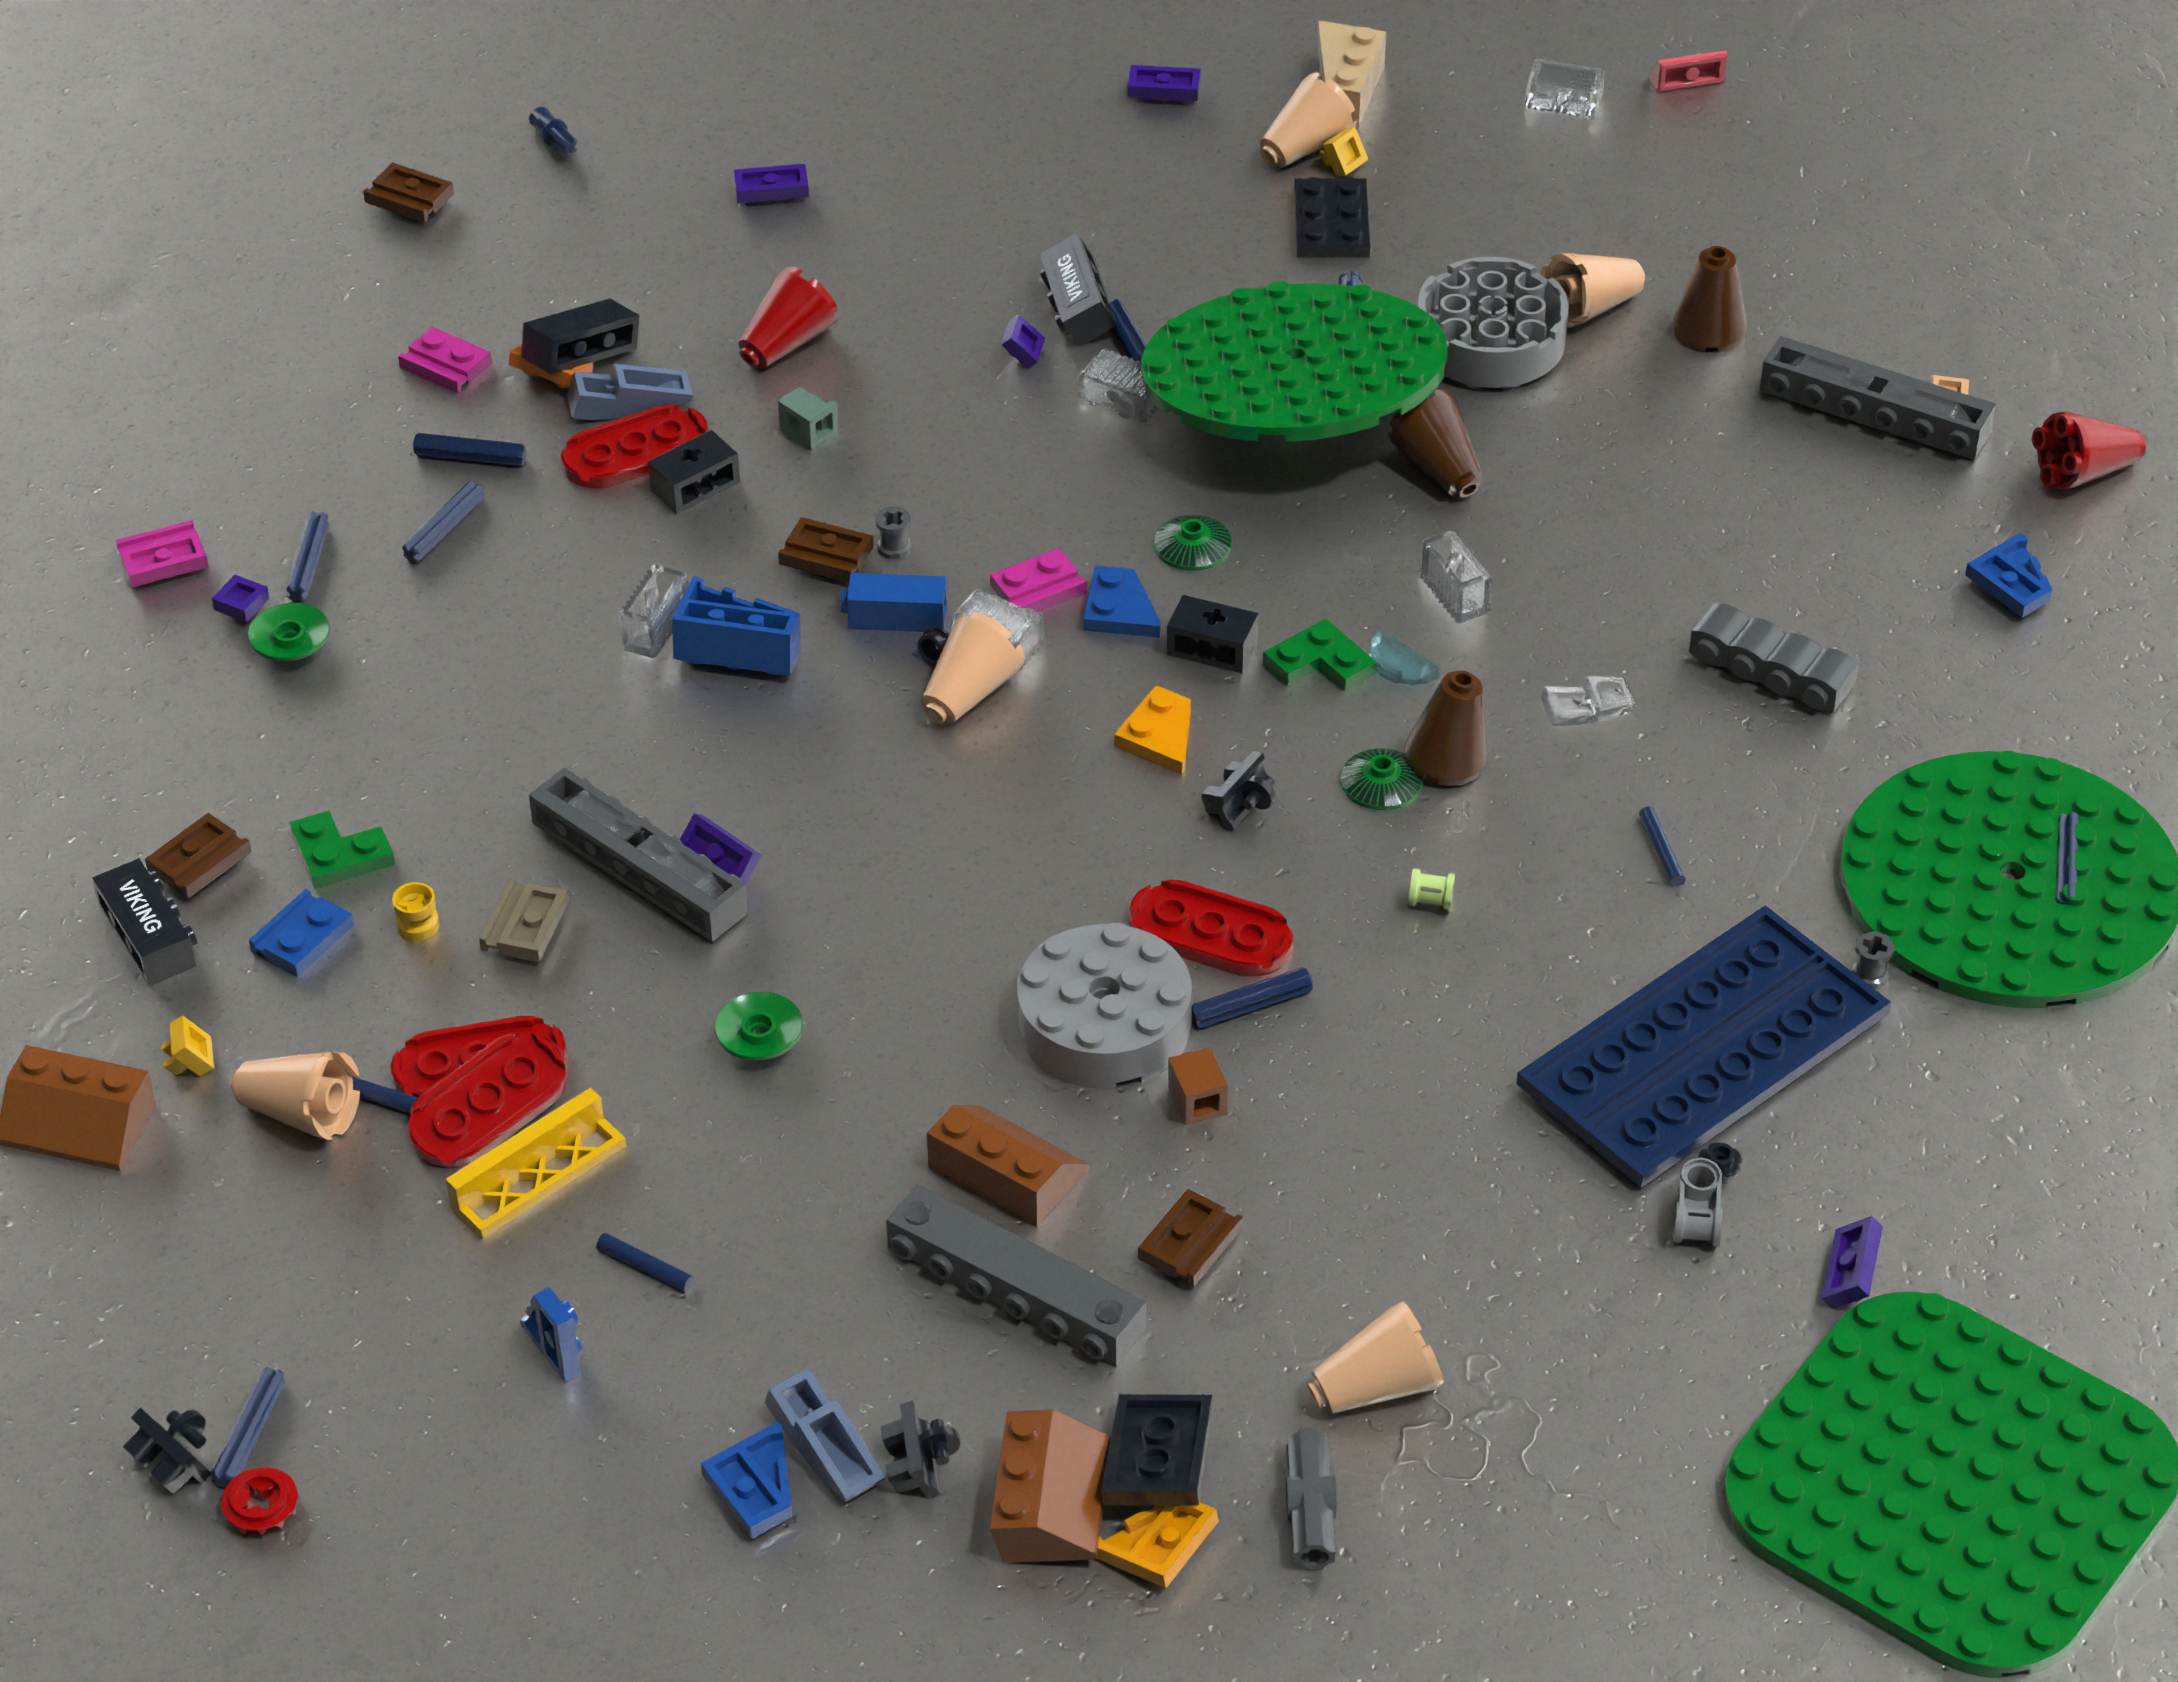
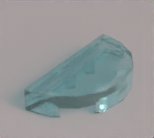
(1400, 662)

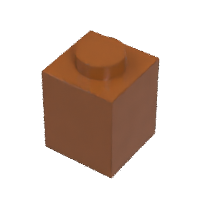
(1197, 1085)

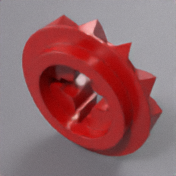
(266, 1484)

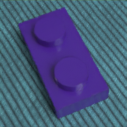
(1164, 83)
(771, 183)
(720, 847)
(1852, 1262)

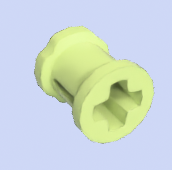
(1420, 880)

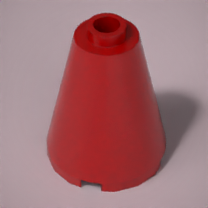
(787, 318)

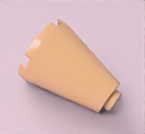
(1307, 121)
(1594, 283)
(970, 667)
(301, 1091)
(1377, 1365)

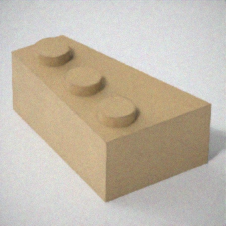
(1352, 60)

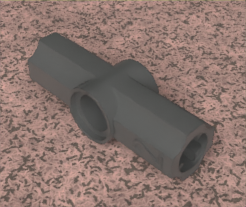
(1311, 1499)

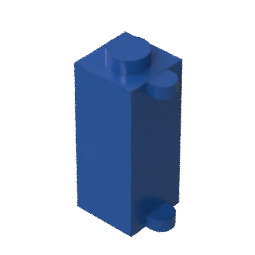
(895, 602)

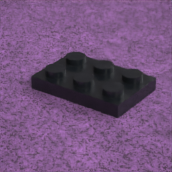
(1331, 217)
(1158, 1450)

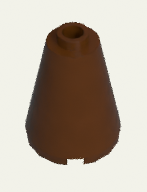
(1712, 304)
(1439, 443)
(1450, 732)

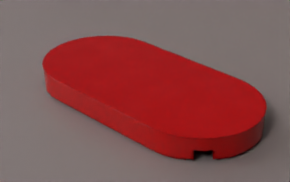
(623, 446)
(1214, 927)
(439, 1052)
(487, 1099)

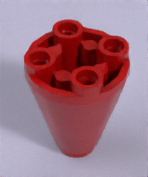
(2083, 448)

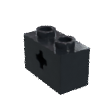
(693, 471)
(1212, 634)

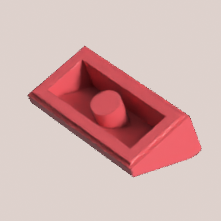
(1689, 71)

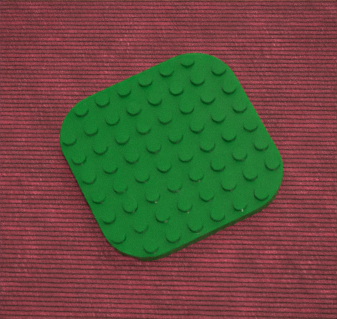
(1953, 1483)

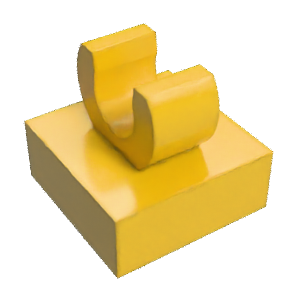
(1344, 152)
(188, 1048)

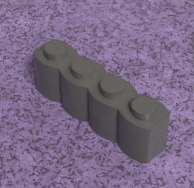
(1778, 659)

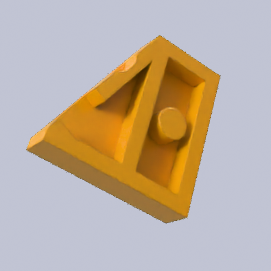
(1158, 729)
(1158, 1541)

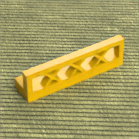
(526, 1159)

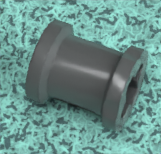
(893, 532)
(1873, 954)

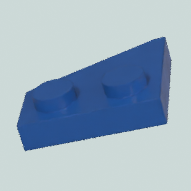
(2012, 576)
(1119, 604)
(553, 1331)
(753, 1480)

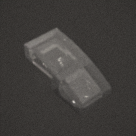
(1595, 702)

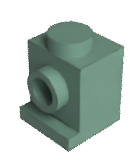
(807, 418)

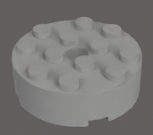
(1497, 320)
(1104, 1005)

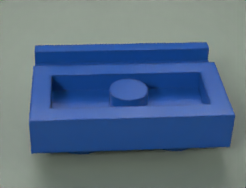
(301, 932)

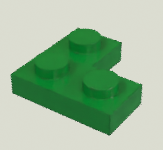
(1320, 648)
(338, 858)

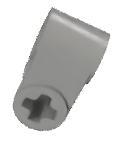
(1699, 1202)

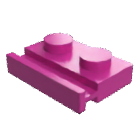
(445, 359)
(162, 553)
(1039, 581)

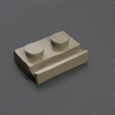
(524, 920)

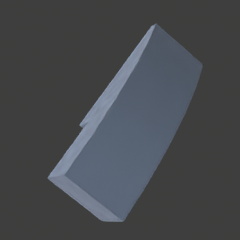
(626, 391)
(824, 1435)

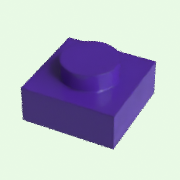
(1023, 341)
(240, 598)

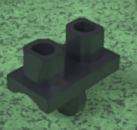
(1243, 789)
(924, 1446)
(179, 1463)

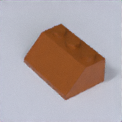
(75, 1107)
(1002, 1162)
(1048, 1488)

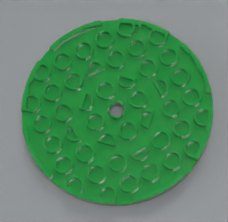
(1351, 351)
(1931, 865)

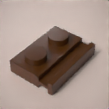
(408, 192)
(825, 549)
(198, 855)
(1190, 1237)

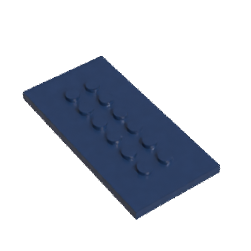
(1702, 1045)

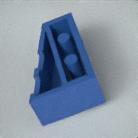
(734, 632)

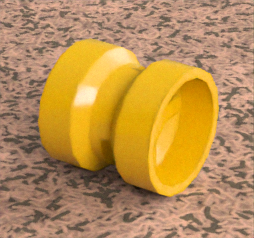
(415, 911)

